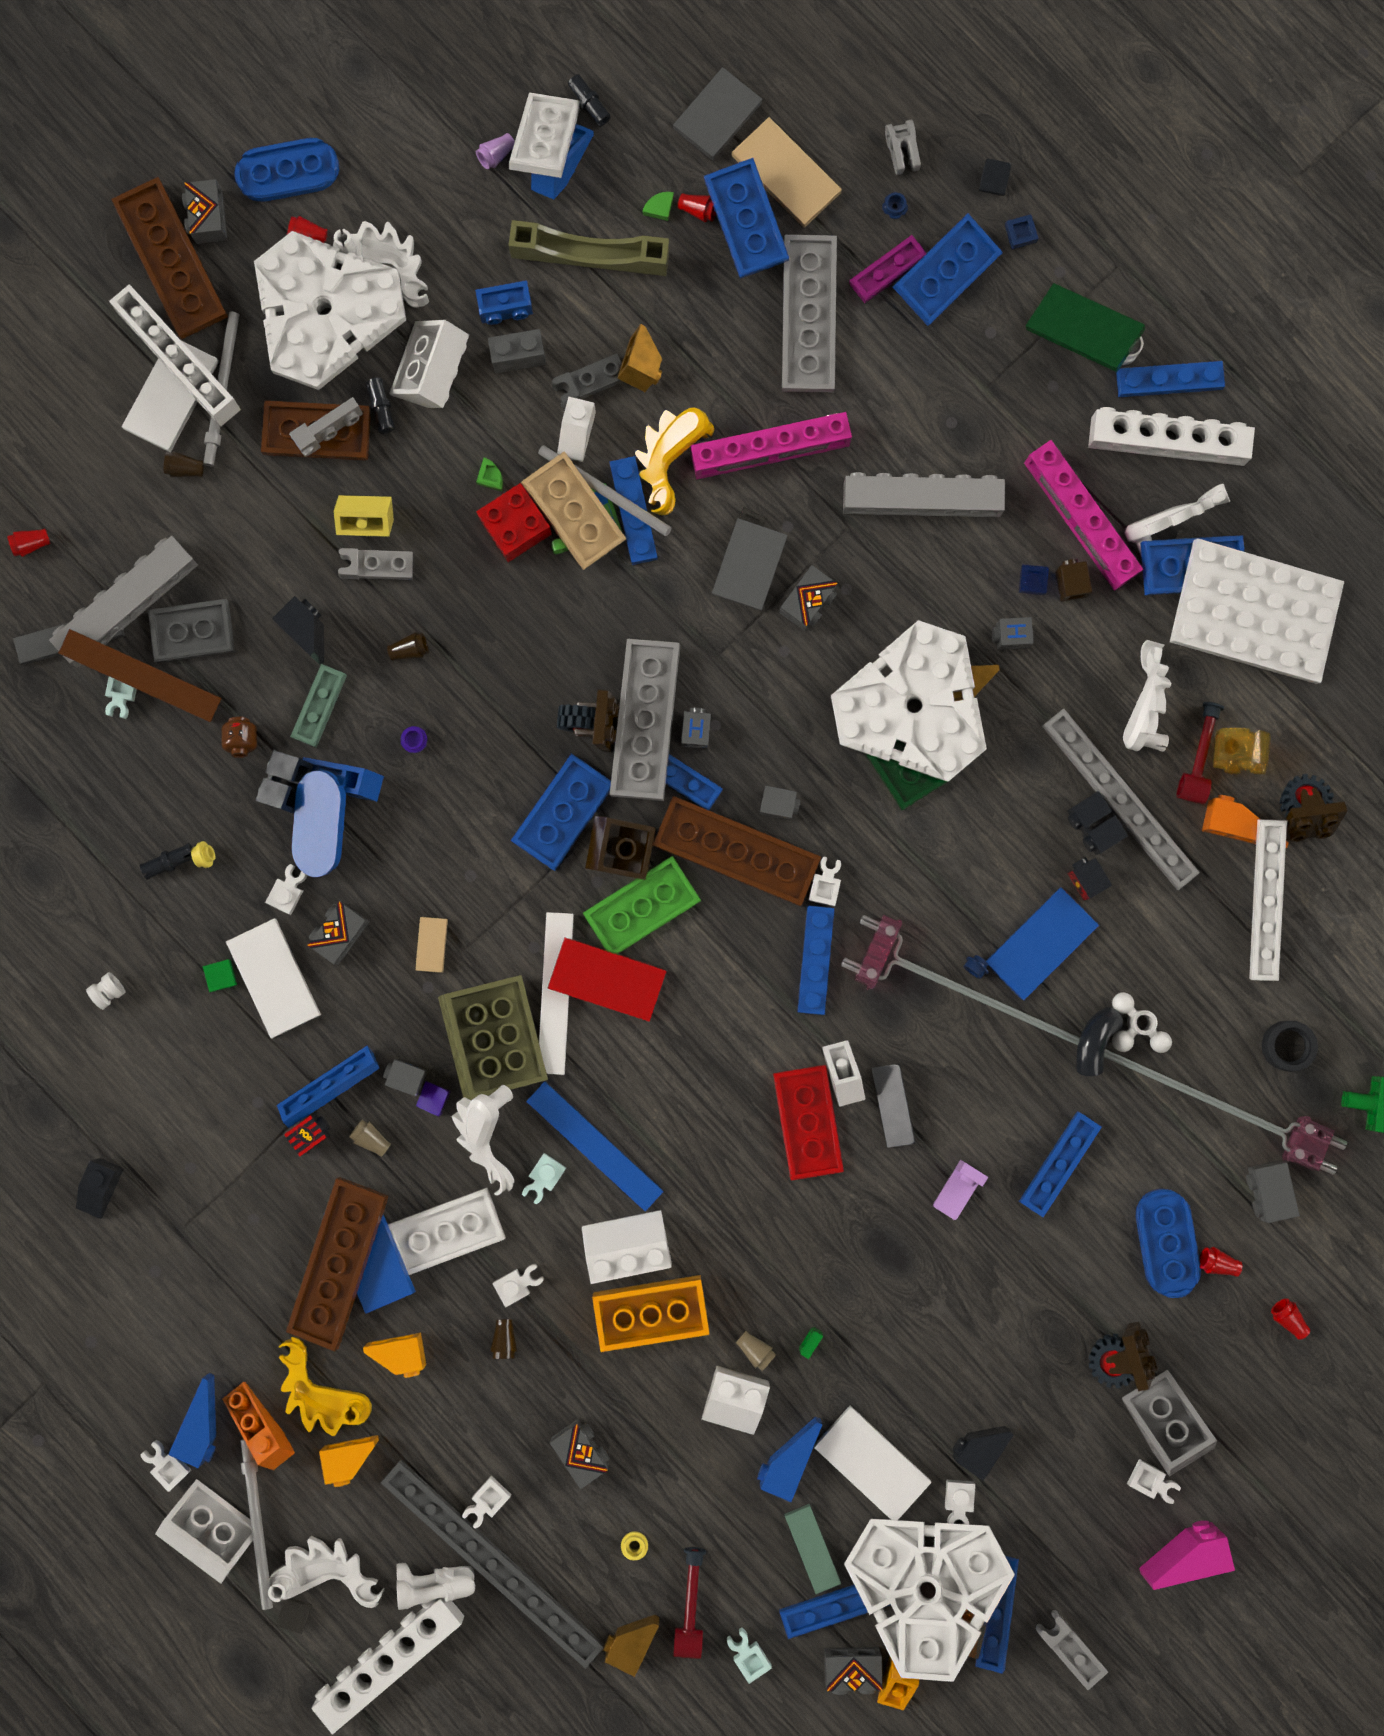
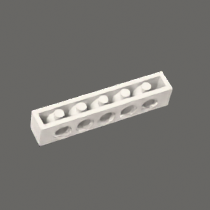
(175, 355)
(1158, 444)
(337, 1712)

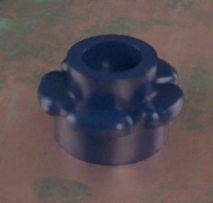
(899, 200)
(976, 966)

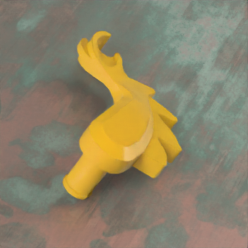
(674, 438)
(316, 1402)

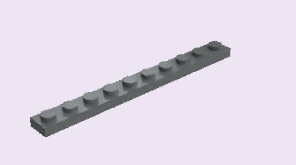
(493, 1564)

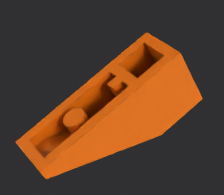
(1230, 820)

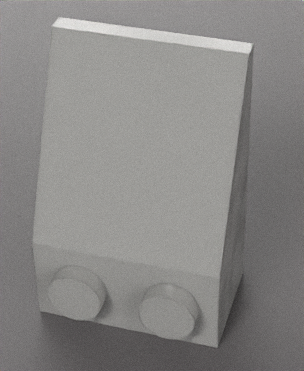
(1169, 1423)

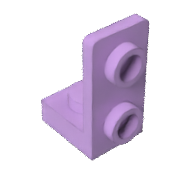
(959, 1189)

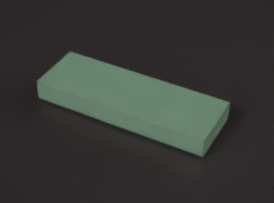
(318, 705)
(812, 1548)

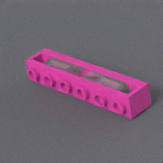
(771, 445)
(1083, 515)

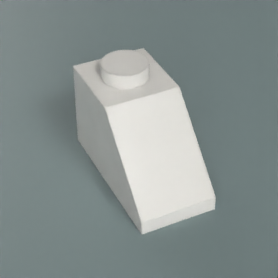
(576, 428)
(844, 1073)

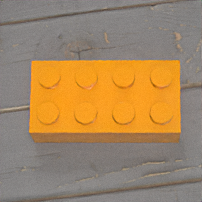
(650, 1313)

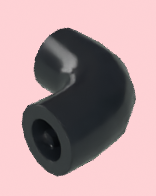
(1094, 1041)

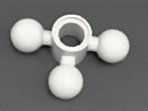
(1124, 1040)

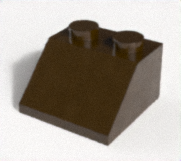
(620, 847)

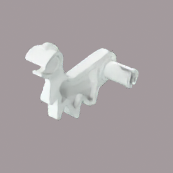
(387, 251)
(1144, 528)
(1144, 718)
(476, 1124)
(311, 1568)

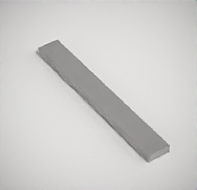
(1121, 799)

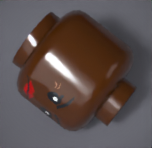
(239, 737)

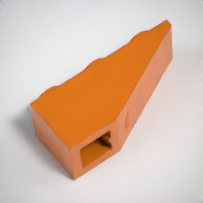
(258, 1428)

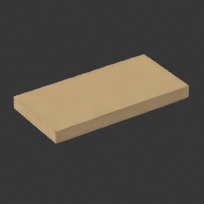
(788, 172)
(573, 510)

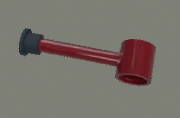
(1195, 786)
(688, 1638)

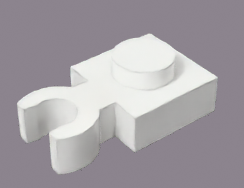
(825, 886)
(285, 894)
(514, 1286)
(168, 1469)
(1150, 1481)
(959, 1499)
(489, 1500)

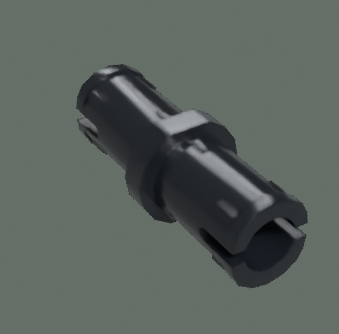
(589, 100)
(380, 405)
(166, 861)

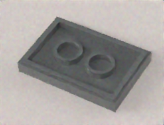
(717, 113)
(749, 564)
(191, 630)

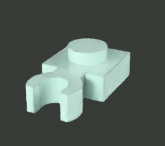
(120, 694)
(546, 1175)
(750, 1658)

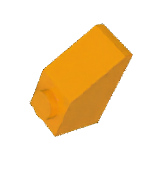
(399, 1354)
(344, 1459)
(896, 1690)

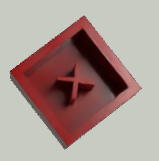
(514, 522)

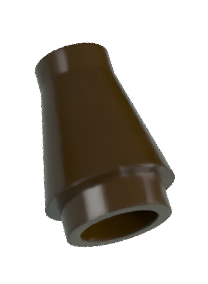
(182, 466)
(409, 647)
(504, 1340)

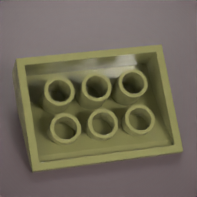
(492, 1037)

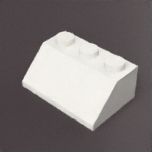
(429, 363)
(626, 1247)
(207, 1531)

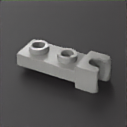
(326, 427)
(376, 564)
(1073, 1651)

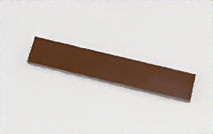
(139, 675)

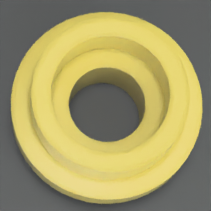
(203, 855)
(634, 1554)

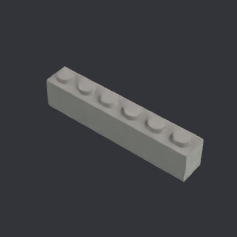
(924, 495)
(129, 595)

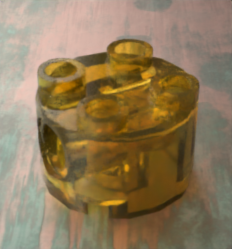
(1241, 750)

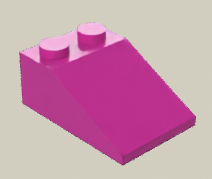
(1190, 1556)

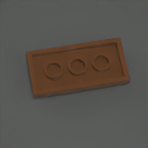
(284, 417)

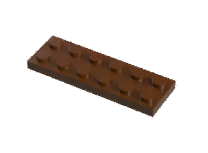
(169, 258)
(736, 851)
(337, 1263)

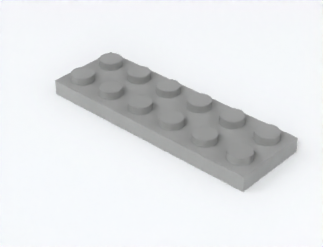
(809, 314)
(645, 719)

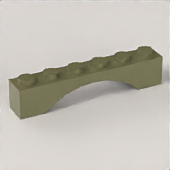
(545, 244)

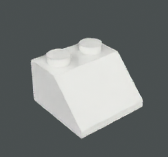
(736, 1400)

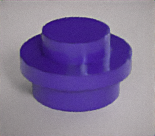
(414, 739)

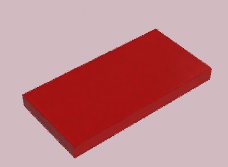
(606, 979)
(808, 1122)

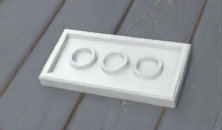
(544, 135)
(164, 404)
(273, 978)
(447, 1231)
(872, 1464)

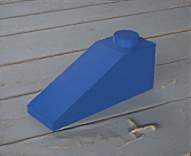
(552, 186)
(355, 780)
(198, 1429)
(788, 1463)

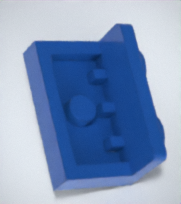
(504, 302)

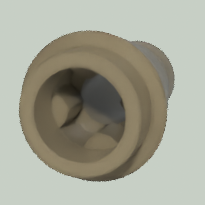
(369, 1137)
(757, 1351)

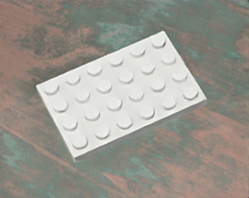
(1256, 611)

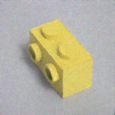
(363, 515)

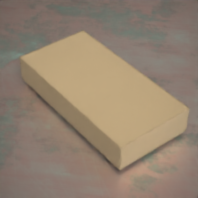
(431, 944)

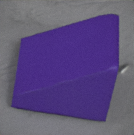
(433, 1098)

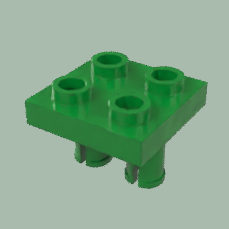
(1371, 1102)

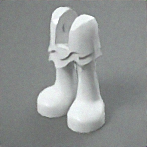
(443, 1583)

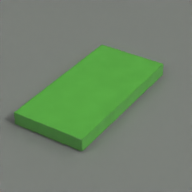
(642, 906)

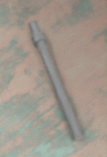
(213, 438)
(614, 496)
(249, 1468)

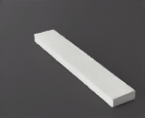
(1268, 899)
(554, 1004)

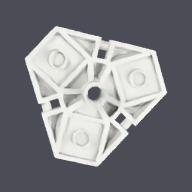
(302, 281)
(927, 667)
(966, 1568)

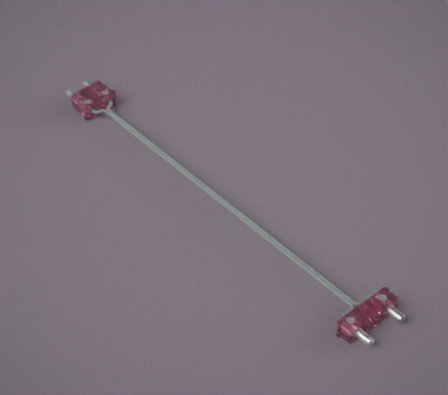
(1304, 1137)

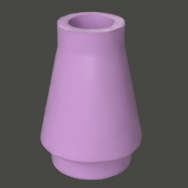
(494, 151)

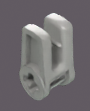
(903, 136)

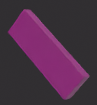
(887, 269)

